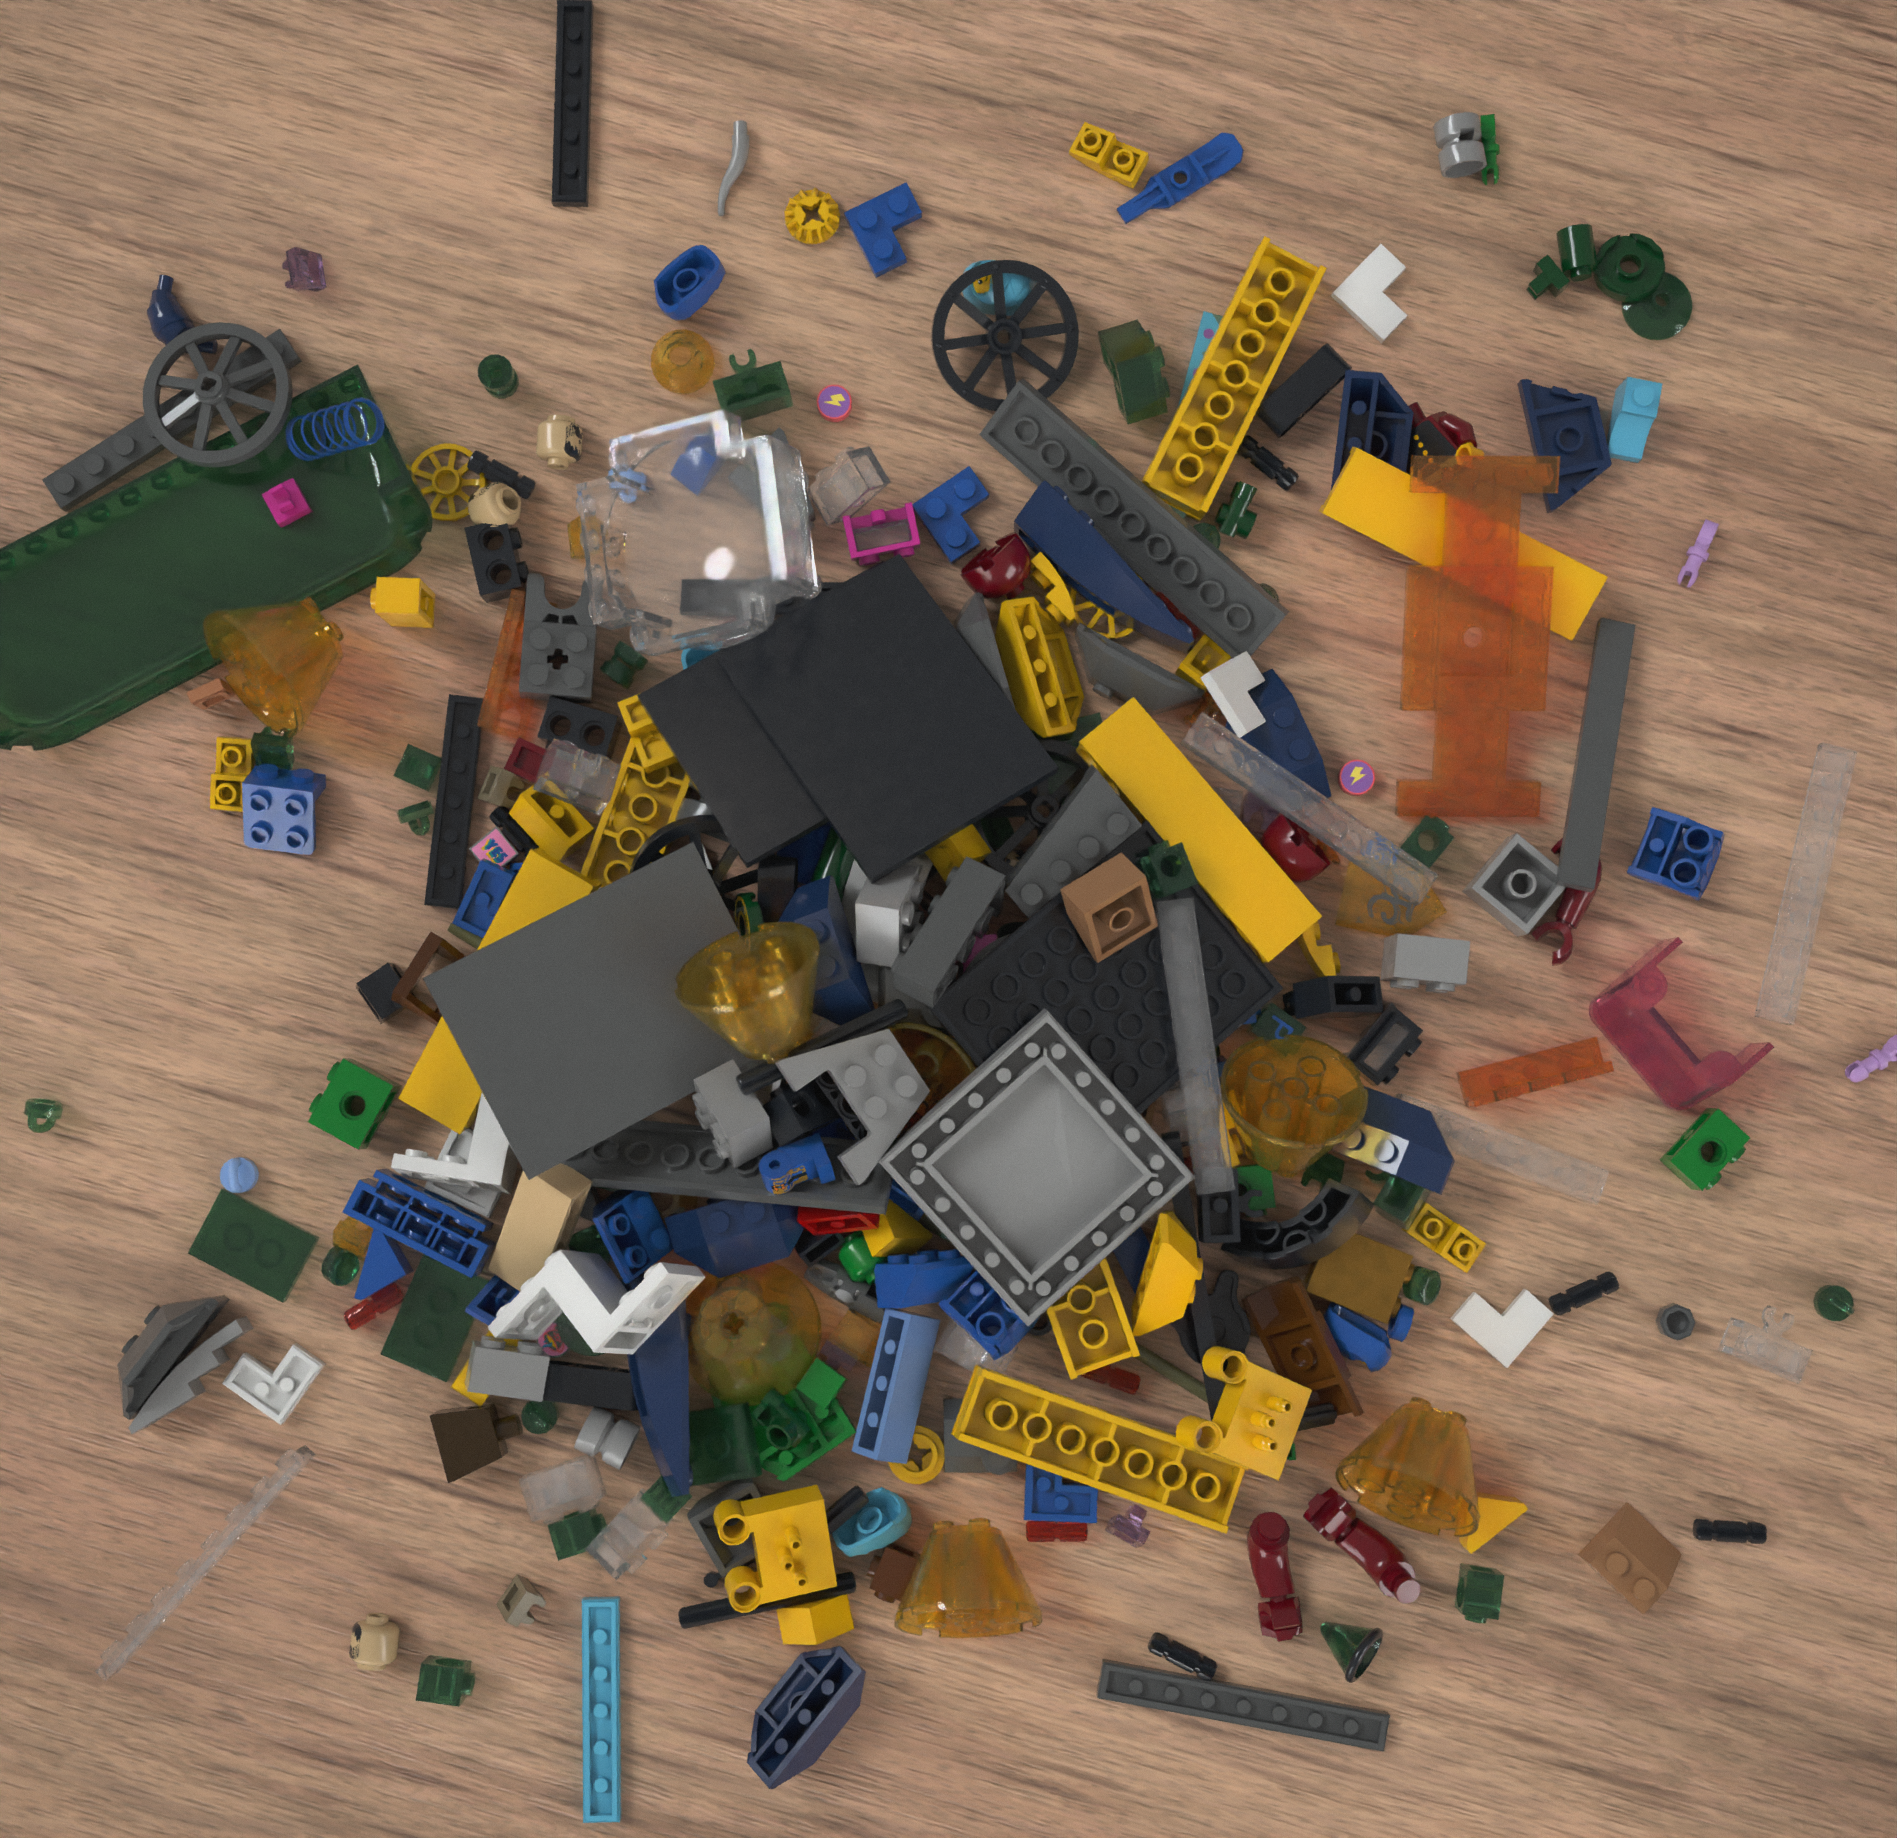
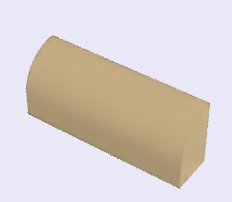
(539, 1222)

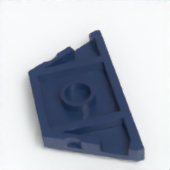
(1567, 428)

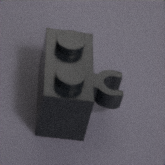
(1219, 1213)

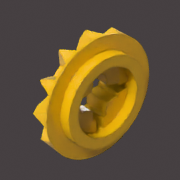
(813, 231)
(931, 1461)

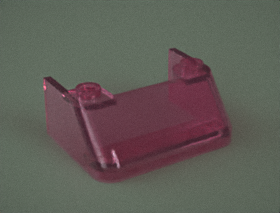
(1650, 1044)

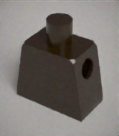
(472, 1437)

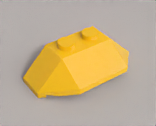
(1038, 667)
(1167, 1276)

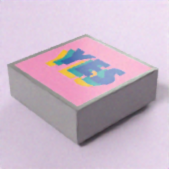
(495, 848)

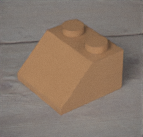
(1110, 906)
(1632, 1558)

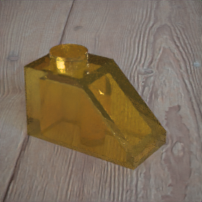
(856, 1336)

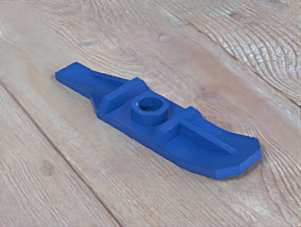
(1200, 169)

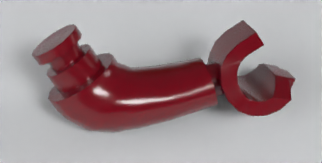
(1568, 915)
(1367, 1546)
(1271, 1570)

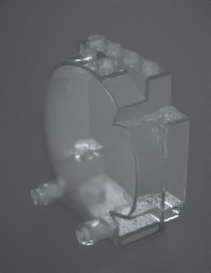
(696, 535)

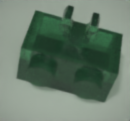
(752, 389)
(1398, 1199)

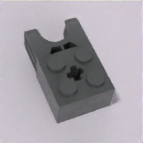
(555, 633)

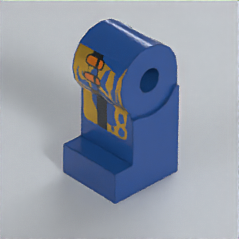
(796, 1164)

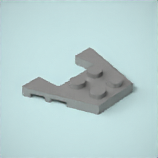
(876, 1084)

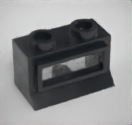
(1384, 1045)

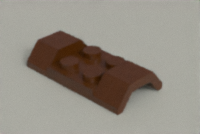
(1301, 1344)

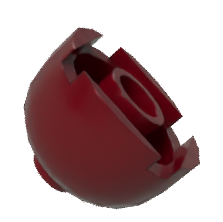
(999, 569)
(1294, 850)

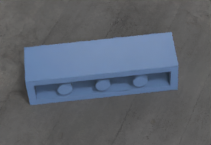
(895, 1386)

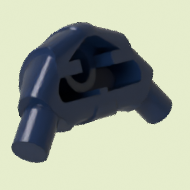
(169, 318)

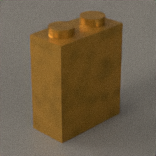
(1362, 1277)

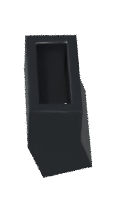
(378, 990)
(814, 1248)

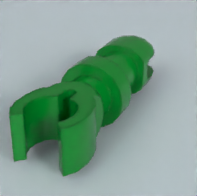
(1491, 148)

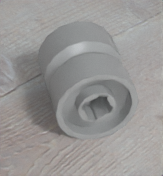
(1459, 143)
(606, 1436)

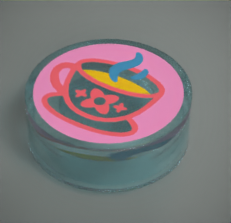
(552, 1342)

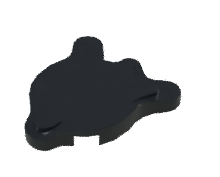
(1228, 1319)

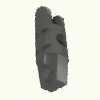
(836, 1283)

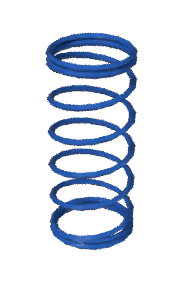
(329, 451)

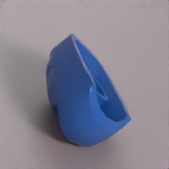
(688, 282)
(1358, 1337)

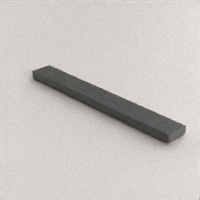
(1595, 755)
(1243, 1705)

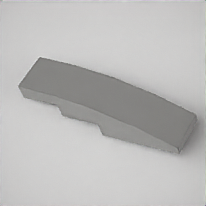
(184, 1382)

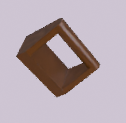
(403, 991)

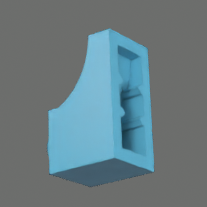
(1632, 417)

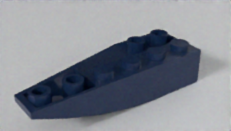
(1095, 568)
(662, 1395)

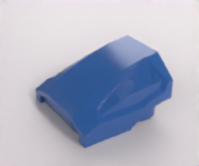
(1677, 853)
(985, 1316)

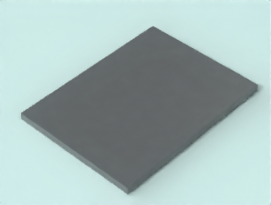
(580, 1012)

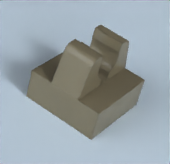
(496, 786)
(518, 1600)

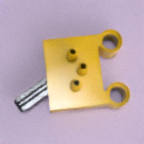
(1254, 1415)
(788, 1542)

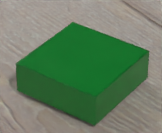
(821, 1383)

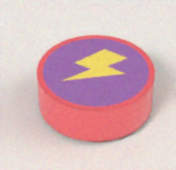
(834, 403)
(1356, 777)

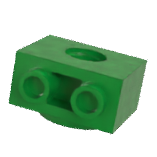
(333, 1108)

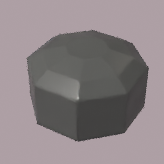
(1675, 1321)

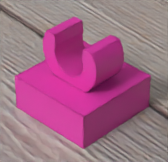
(287, 502)

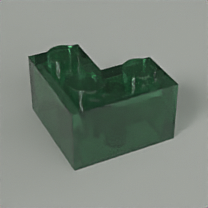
(1135, 370)

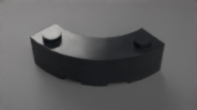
(1306, 1237)

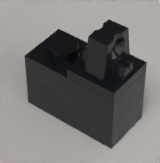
(1334, 997)

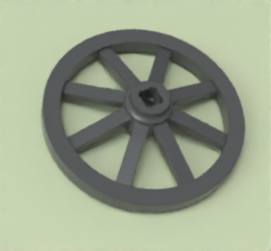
(220, 398)

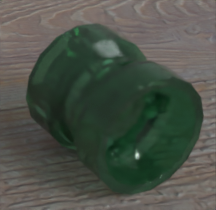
(500, 383)
(618, 671)

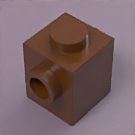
(892, 1572)

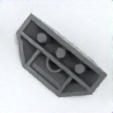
(976, 631)
(1127, 675)
(162, 1346)

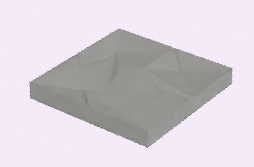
(1035, 1167)

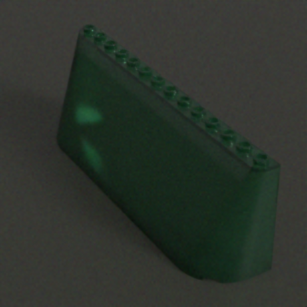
(118, 591)

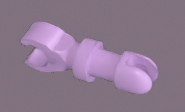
(1698, 552)
(1877, 1059)

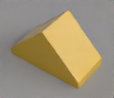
(1201, 659)
(896, 1233)
(1495, 1515)
(815, 1621)

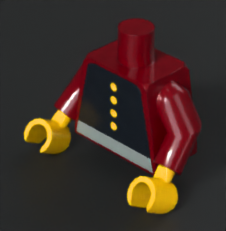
(1440, 435)

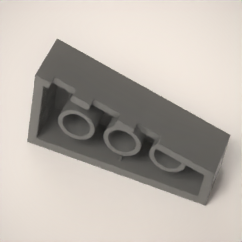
(1071, 842)
(949, 932)

